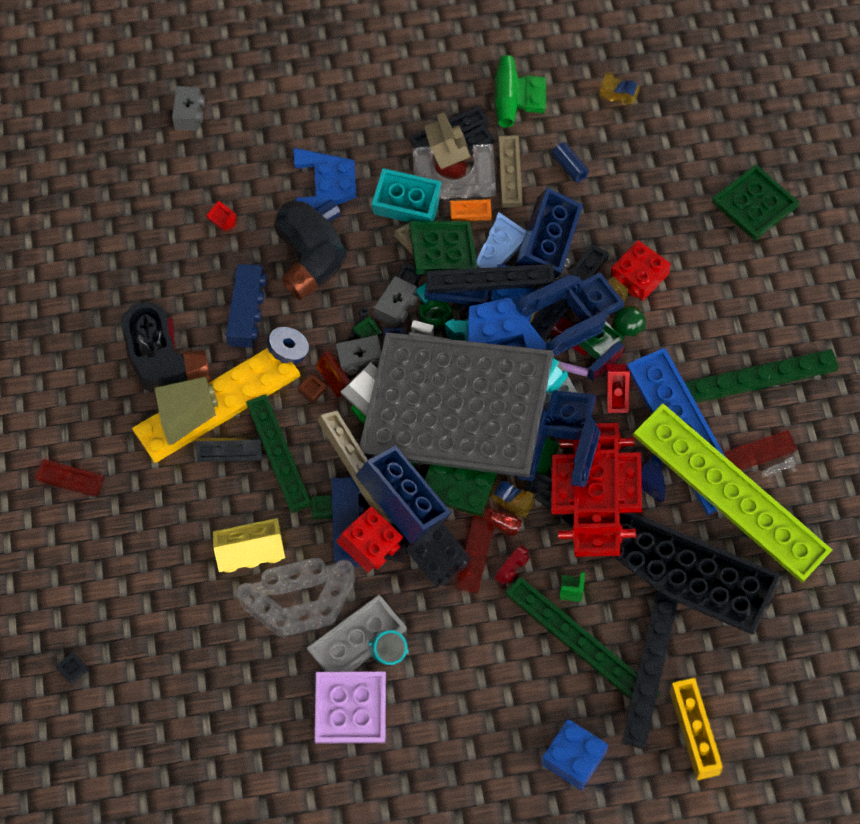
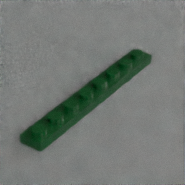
(762, 376)
(573, 636)

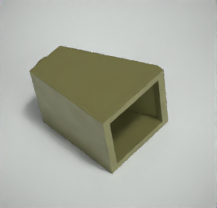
(185, 407)

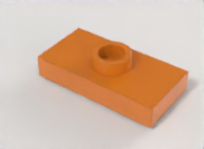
(471, 210)

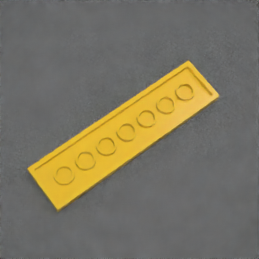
(247, 381)

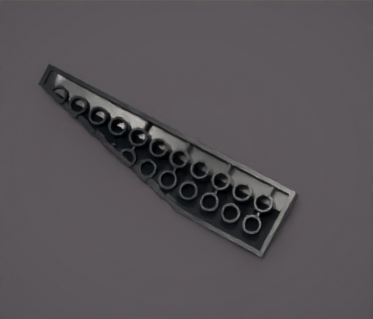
(688, 568)

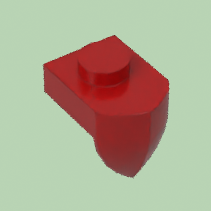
(222, 217)

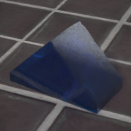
(653, 479)

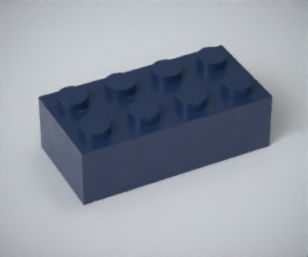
(549, 231)
(402, 493)

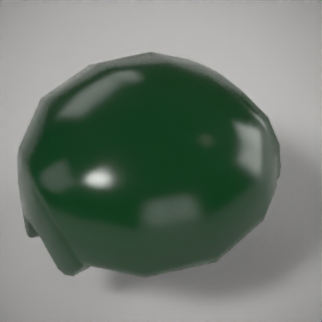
(435, 313)
(629, 321)

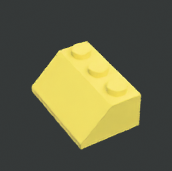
(248, 545)

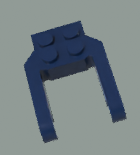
(589, 300)
(569, 418)

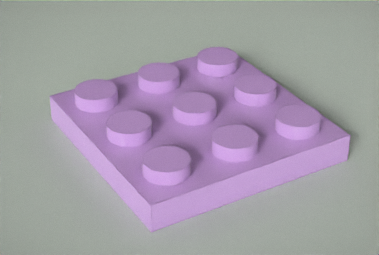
(350, 707)

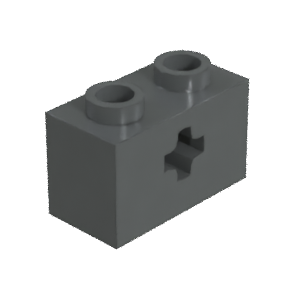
(187, 108)
(396, 302)
(350, 351)

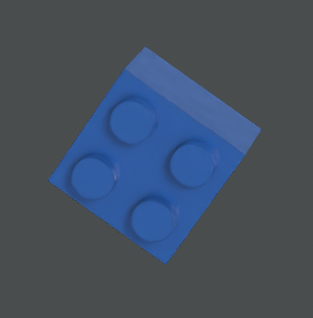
(574, 754)

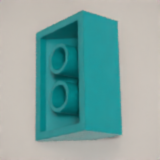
(406, 197)

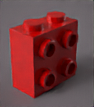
(640, 270)
(370, 540)

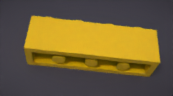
(696, 729)

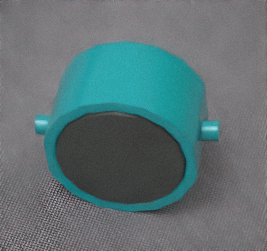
(388, 647)

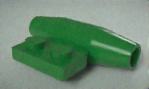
(512, 92)

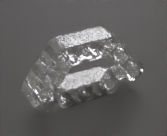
(261, 589)

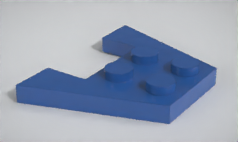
(333, 177)
(501, 322)

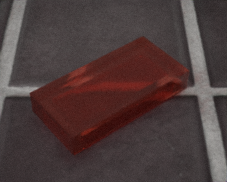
(332, 373)

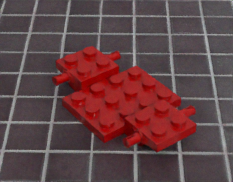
(611, 489)

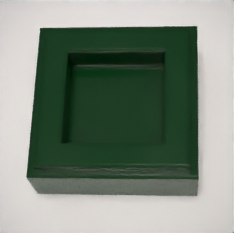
(366, 328)
(321, 507)

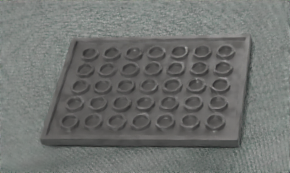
(458, 403)

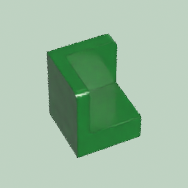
(572, 588)

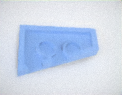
(502, 243)

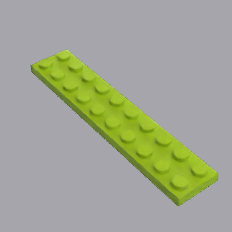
(732, 493)

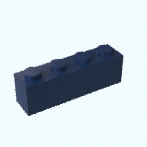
(245, 306)
(345, 511)

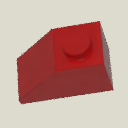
(617, 388)

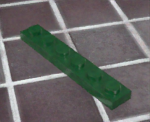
(278, 454)

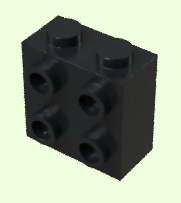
(439, 554)

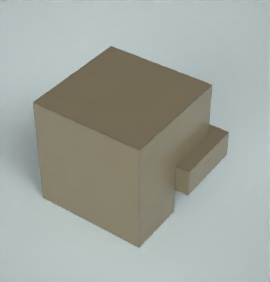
(446, 142)

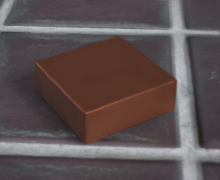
(312, 388)

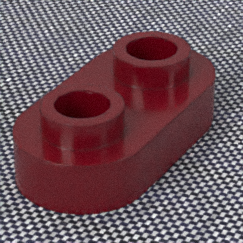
(508, 570)

